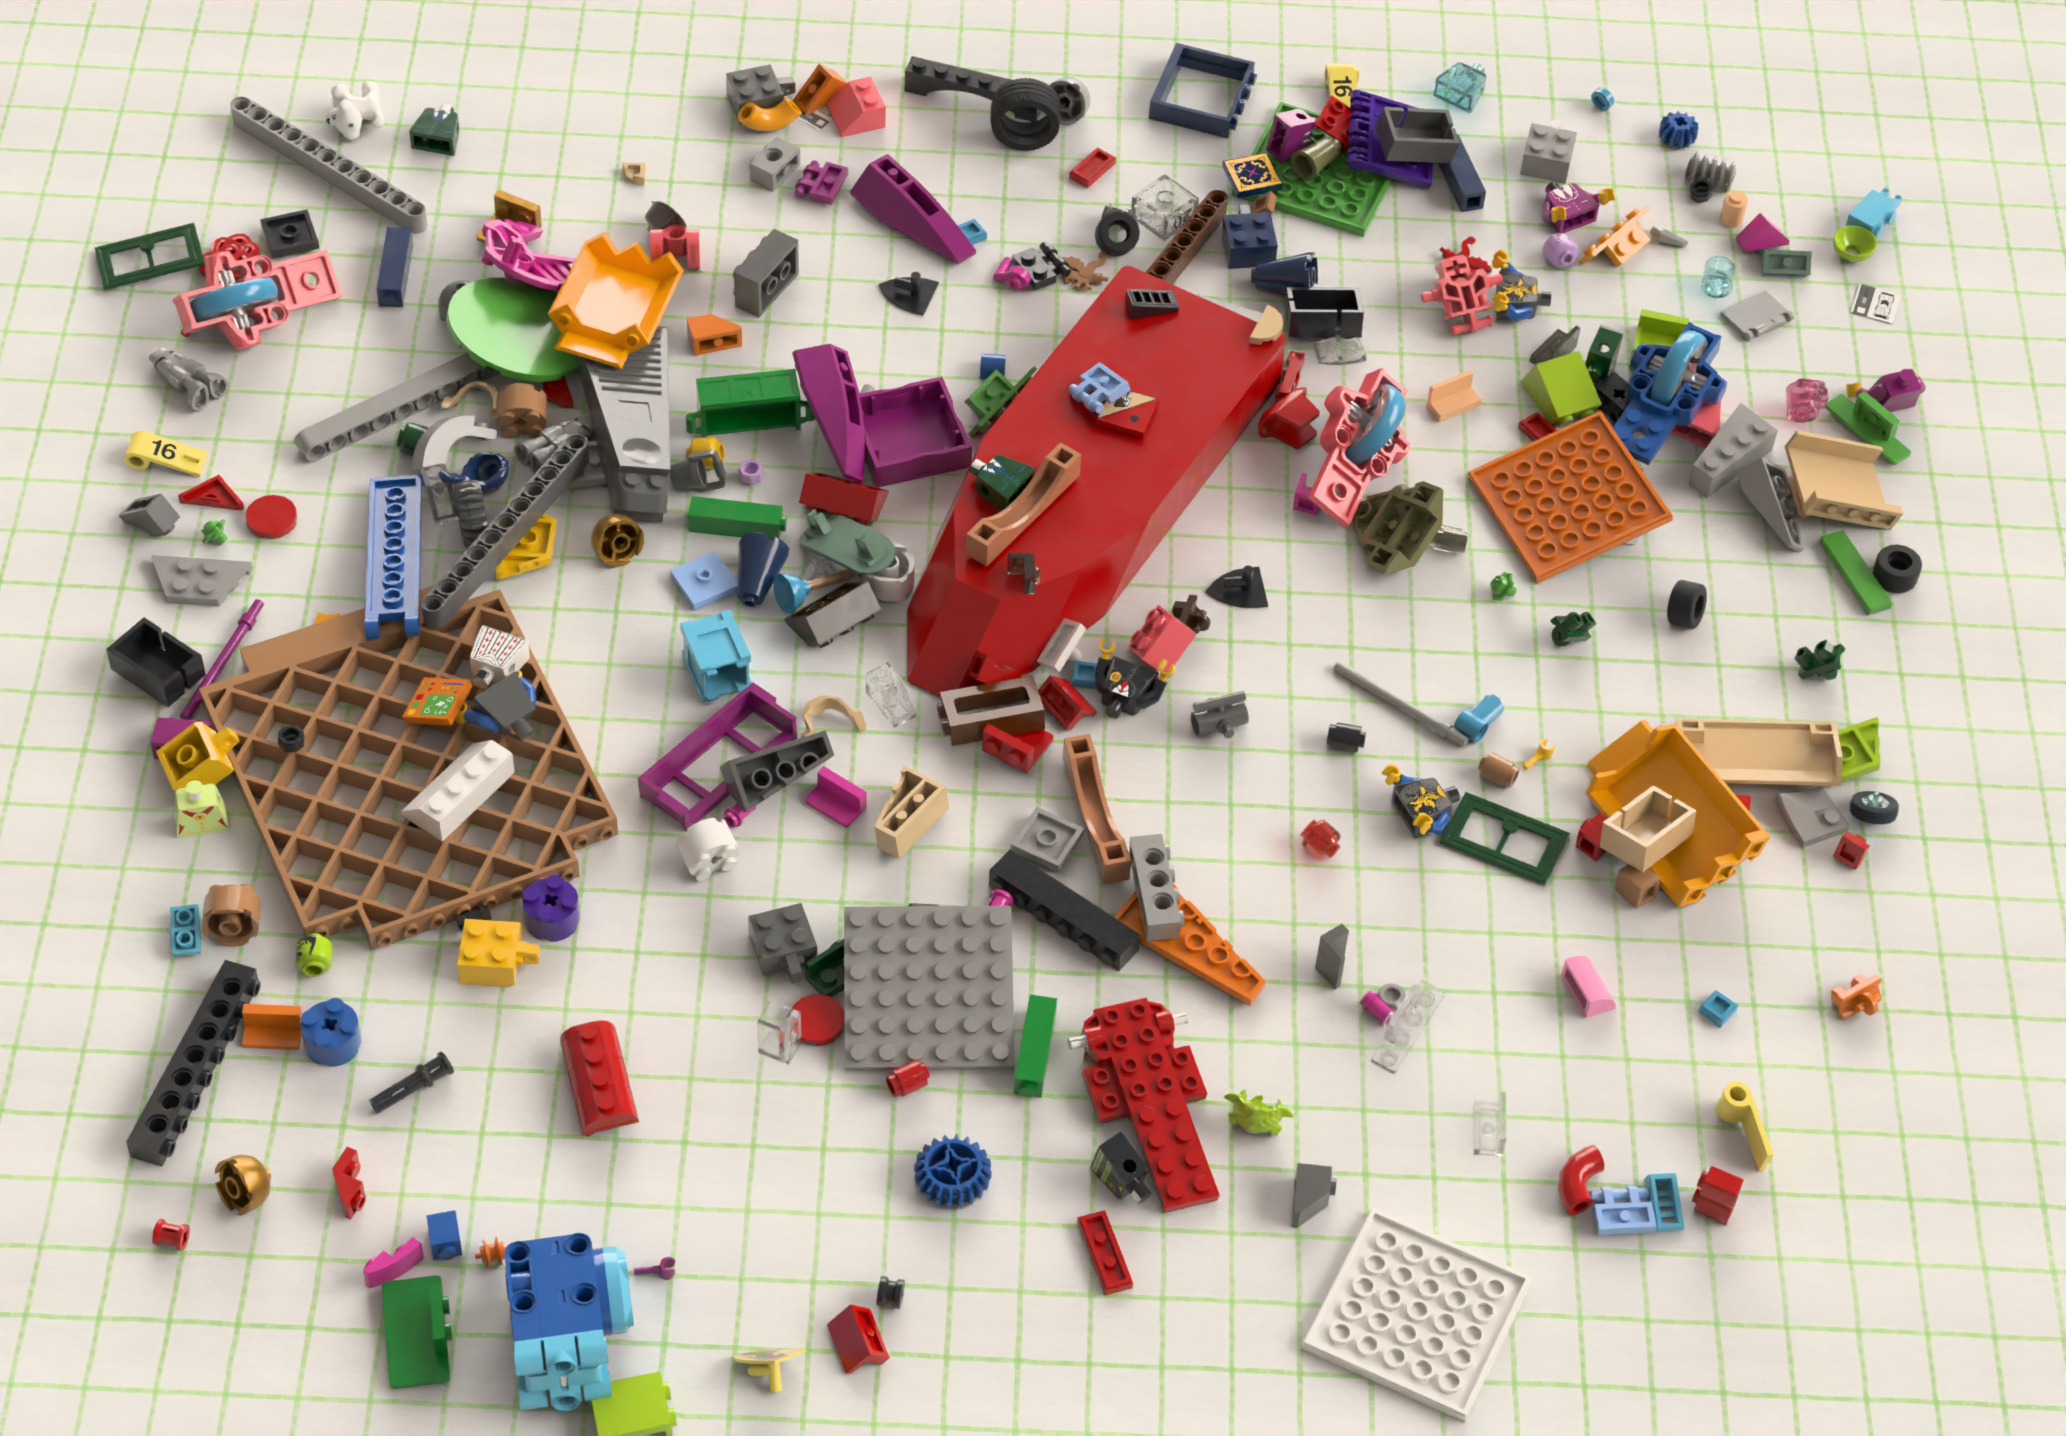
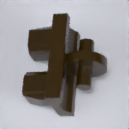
(1191, 615)

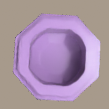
(750, 472)

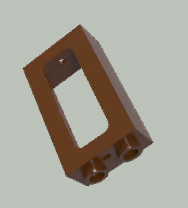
(1011, 720)

